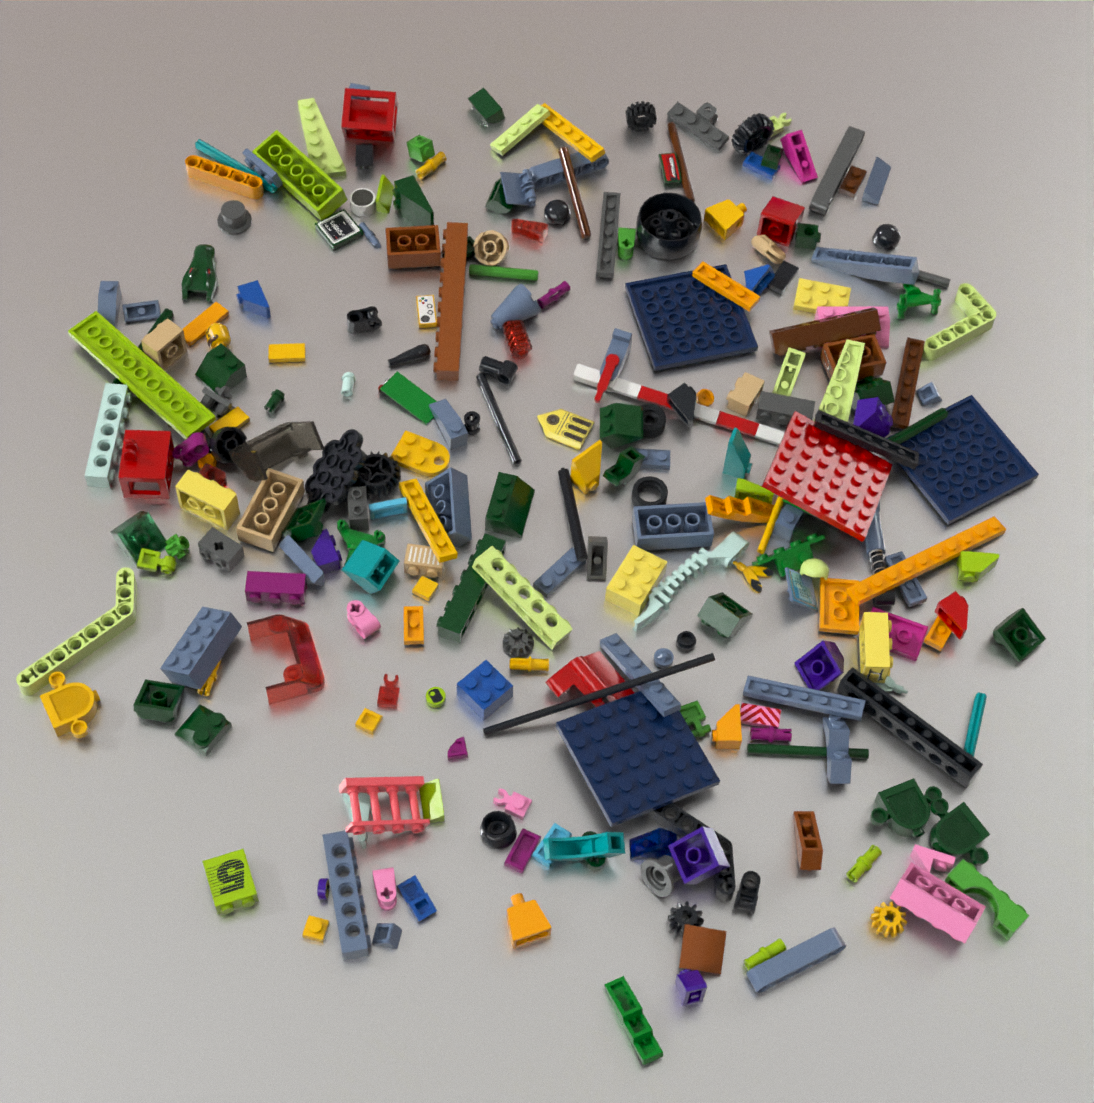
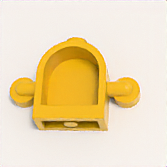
(70, 706)

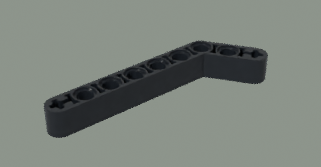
(675, 825)

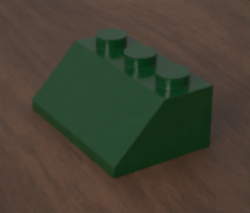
(509, 506)

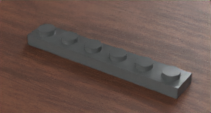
(608, 235)

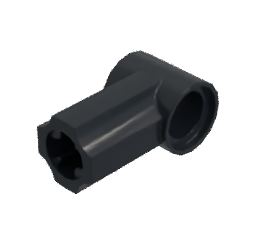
(502, 371)

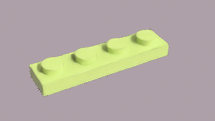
(520, 129)

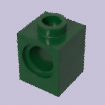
(807, 236)

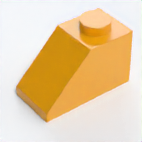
(728, 730)

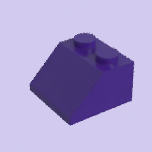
(873, 416)

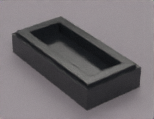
(783, 277)

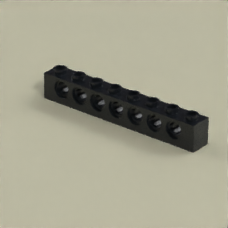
(911, 728)

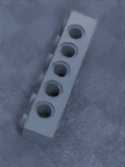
(351, 946)

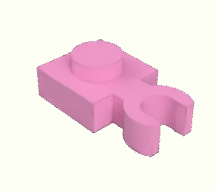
(515, 805)

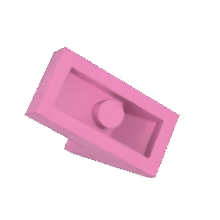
(928, 858)

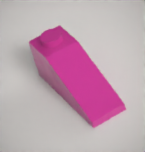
(799, 155)

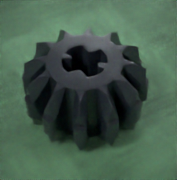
(684, 912)

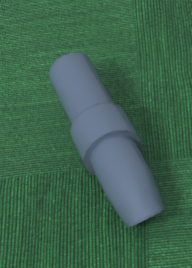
(370, 235)

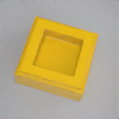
(425, 588)
(368, 721)

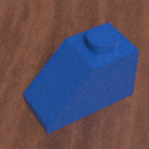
(253, 299)

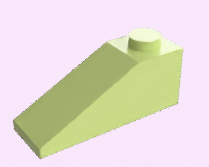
(789, 372)

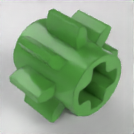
(177, 546)

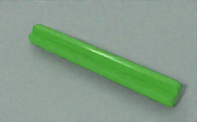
(504, 272)

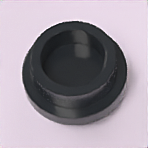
(686, 640)

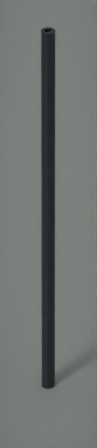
(599, 694)

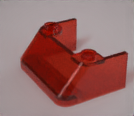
(299, 678)

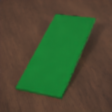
(408, 396)

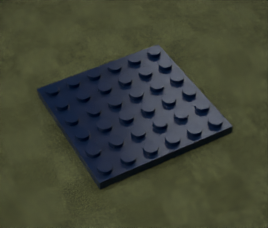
(688, 320)
(966, 461)
(636, 757)

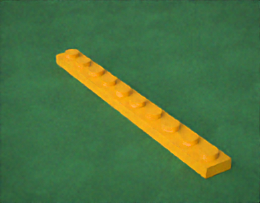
(925, 560)

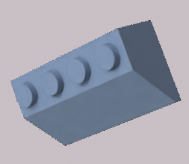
(450, 501)

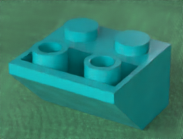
(370, 566)

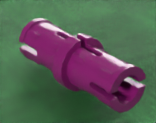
(561, 289)
(770, 734)

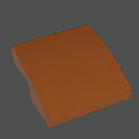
(702, 949)

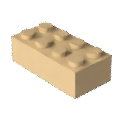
(270, 510)

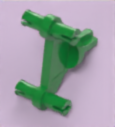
(914, 297)
(354, 537)

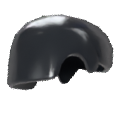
(557, 212)
(886, 236)

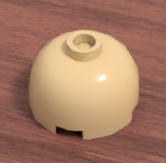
(491, 248)

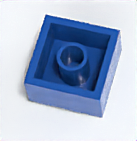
(484, 690)

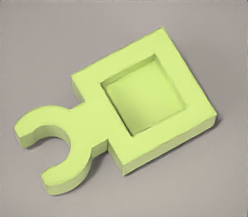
(780, 123)

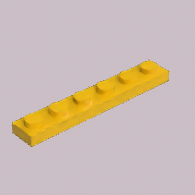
(572, 135)
(428, 520)

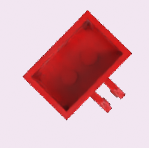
(369, 118)
(146, 459)

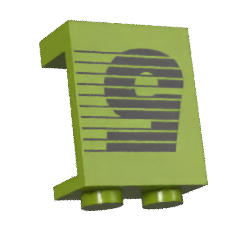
(230, 881)

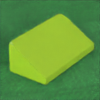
(384, 195)
(432, 801)

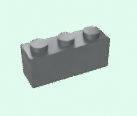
(780, 408)

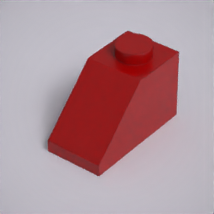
(954, 613)

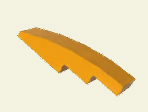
(739, 510)

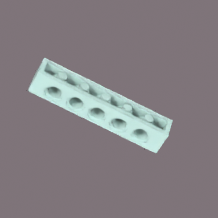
(112, 395)

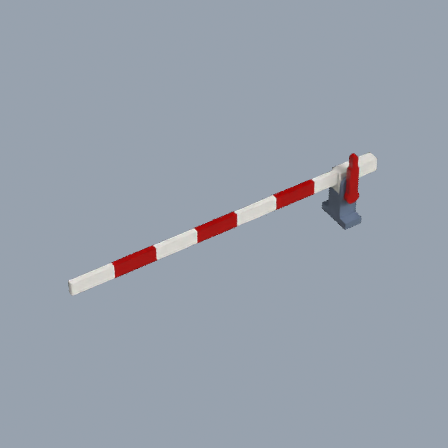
(608, 380)

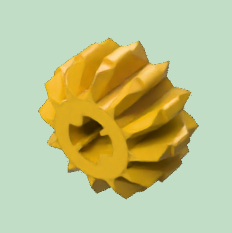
(885, 926)

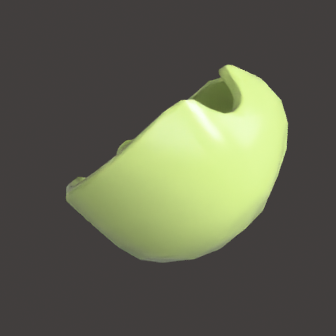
(814, 568)

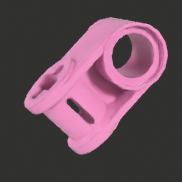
(362, 619)
(385, 886)

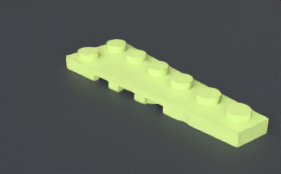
(318, 139)
(842, 385)

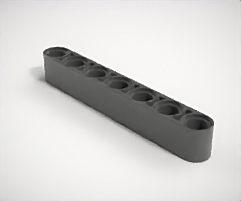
(836, 170)

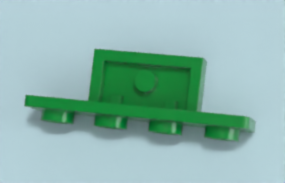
(792, 556)

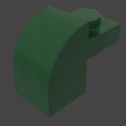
(625, 467)

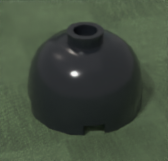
(225, 440)

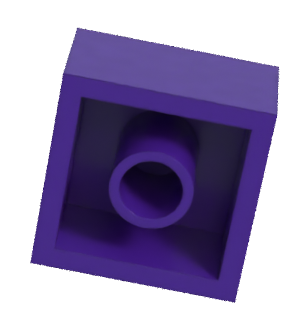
(698, 855)

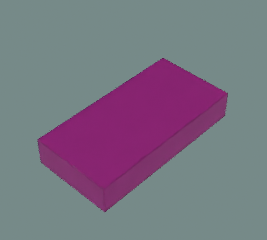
(522, 851)

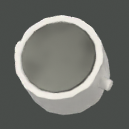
(362, 202)

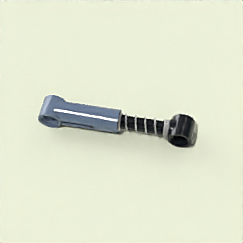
(876, 550)

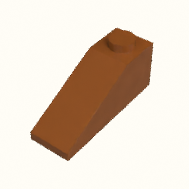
(807, 840)

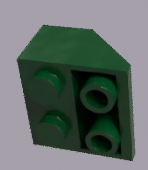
(871, 388)

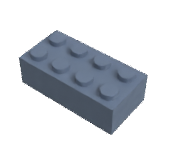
(672, 526)
(201, 647)

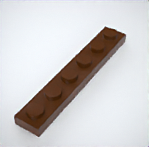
(907, 383)

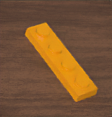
(726, 286)

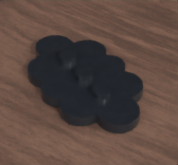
(336, 469)

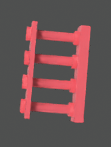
(391, 786)

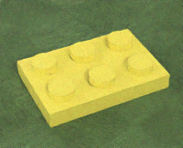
(815, 293)

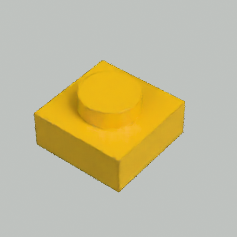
(315, 929)

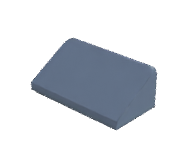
(141, 311)

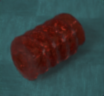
(517, 338)

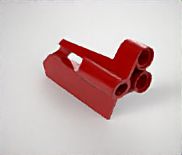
(588, 675)

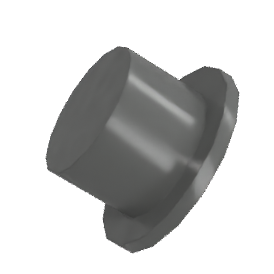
(234, 218)
(660, 875)

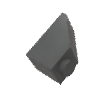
(597, 557)

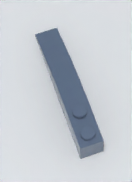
(869, 265)

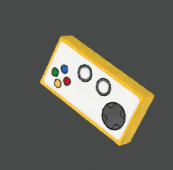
(426, 311)

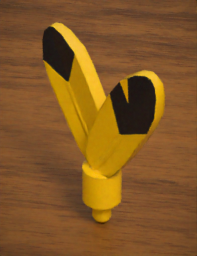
(751, 574)

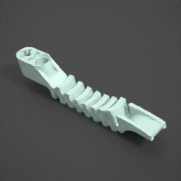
(723, 555)

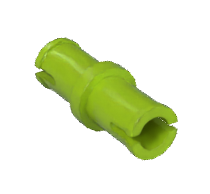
(864, 863)
(765, 954)

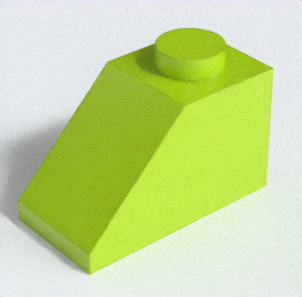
(975, 565)

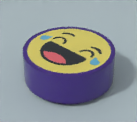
(323, 888)

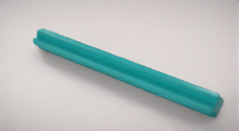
(230, 162)

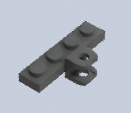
(700, 123)

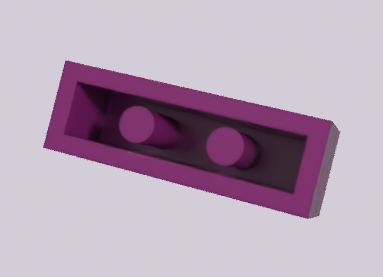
(275, 587)

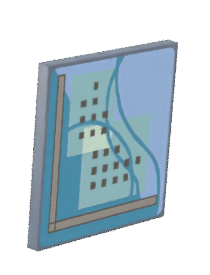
(801, 589)

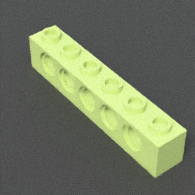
(523, 607)

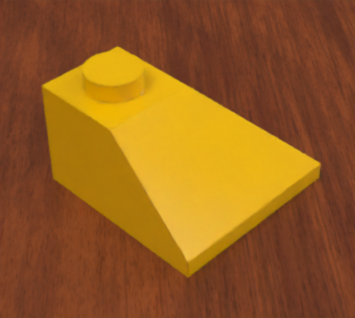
(586, 468)

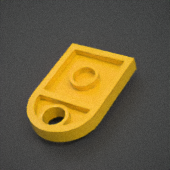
(420, 455)

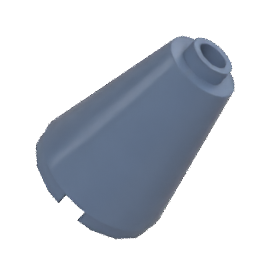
(516, 306)

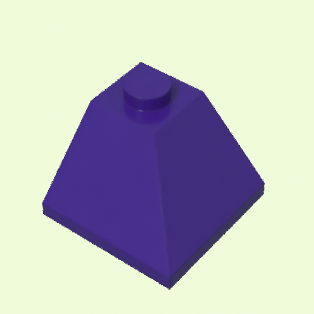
(821, 665)

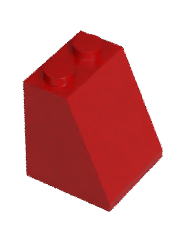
(780, 220)

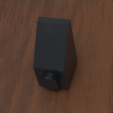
(365, 155)
(683, 401)

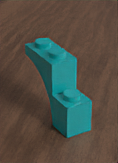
(584, 847)

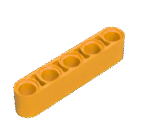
(224, 177)

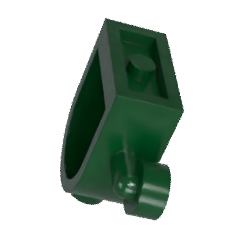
(904, 808)
(958, 832)

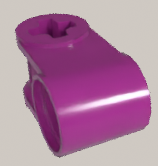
(192, 449)

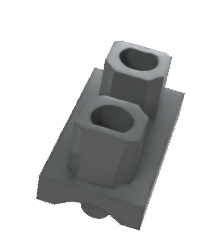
(223, 405)

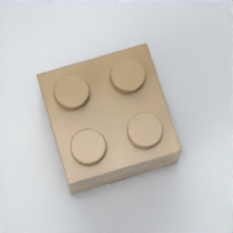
(165, 344)

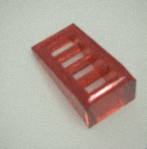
(530, 229)

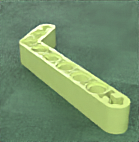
(26, 679)

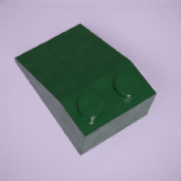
(412, 202)

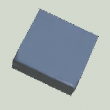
(929, 394)
(387, 935)

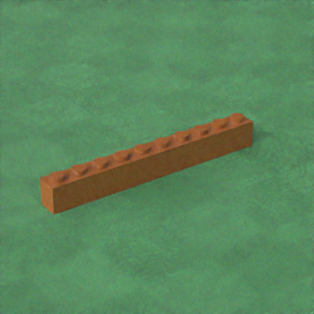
(452, 302)

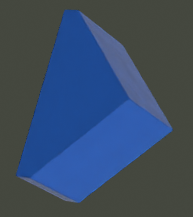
(759, 278)

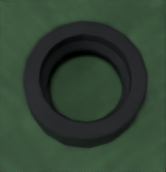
(649, 482)

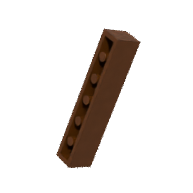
(825, 330)

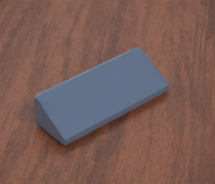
(876, 181)
(302, 560)

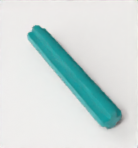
(975, 723)

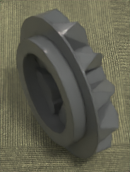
(522, 648)

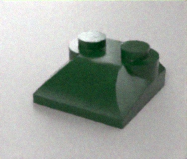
(306, 521)
(1018, 634)
(158, 701)
(203, 729)

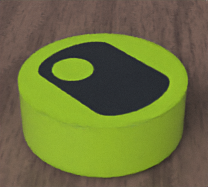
(435, 697)

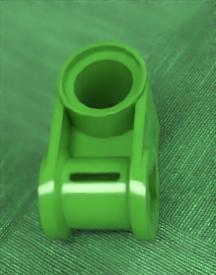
(626, 242)

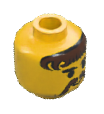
(217, 334)

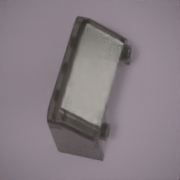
(274, 447)

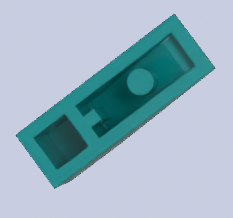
(737, 456)

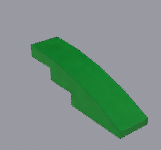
(633, 1020)

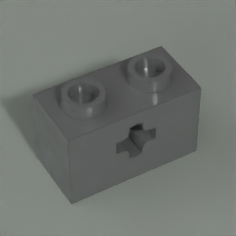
(358, 509)
(220, 549)

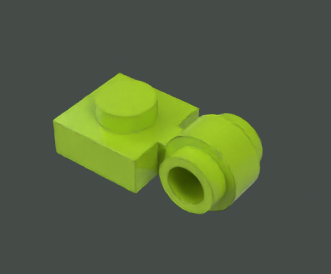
(150, 560)

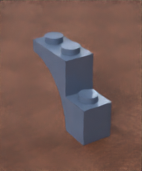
(837, 745)

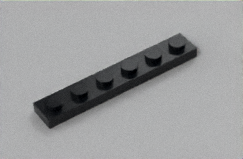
(866, 439)

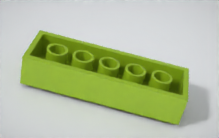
(301, 176)

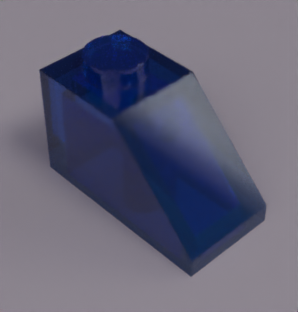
(652, 844)

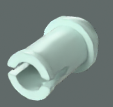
(348, 382)

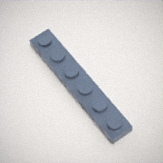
(633, 667)
(804, 698)

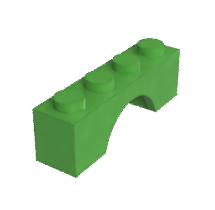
(1007, 914)

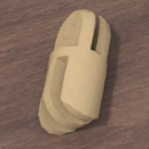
(768, 248)

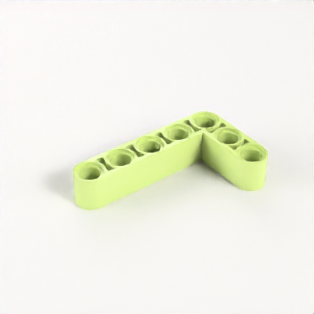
(979, 320)

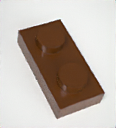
(852, 181)

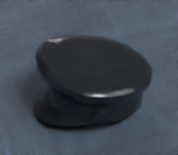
(498, 829)

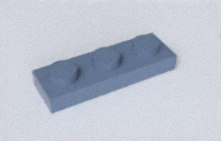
(261, 168)
(558, 573)
(910, 590)

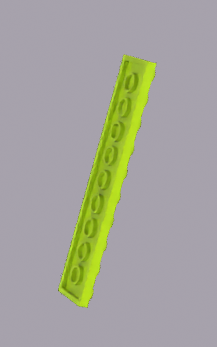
(141, 375)

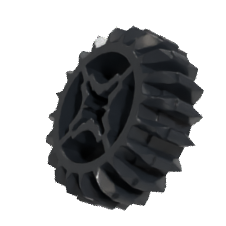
(752, 134)
(378, 480)

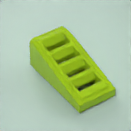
(748, 489)

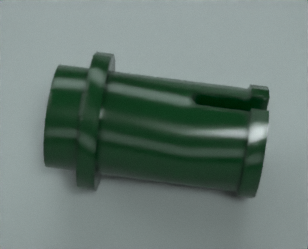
(274, 401)

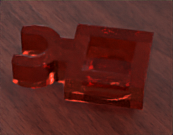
(389, 694)

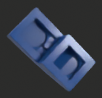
(416, 898)

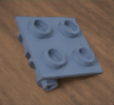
(519, 188)

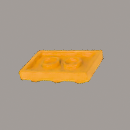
(836, 608)

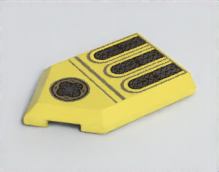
(566, 427)

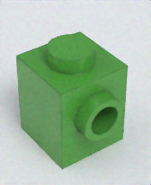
(420, 148)

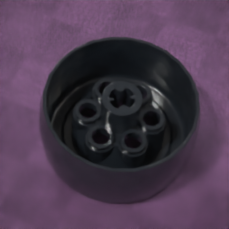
(670, 212)

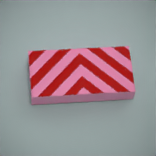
(759, 715)

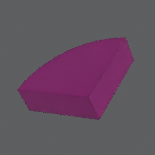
(458, 750)

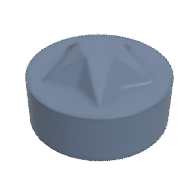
(663, 658)

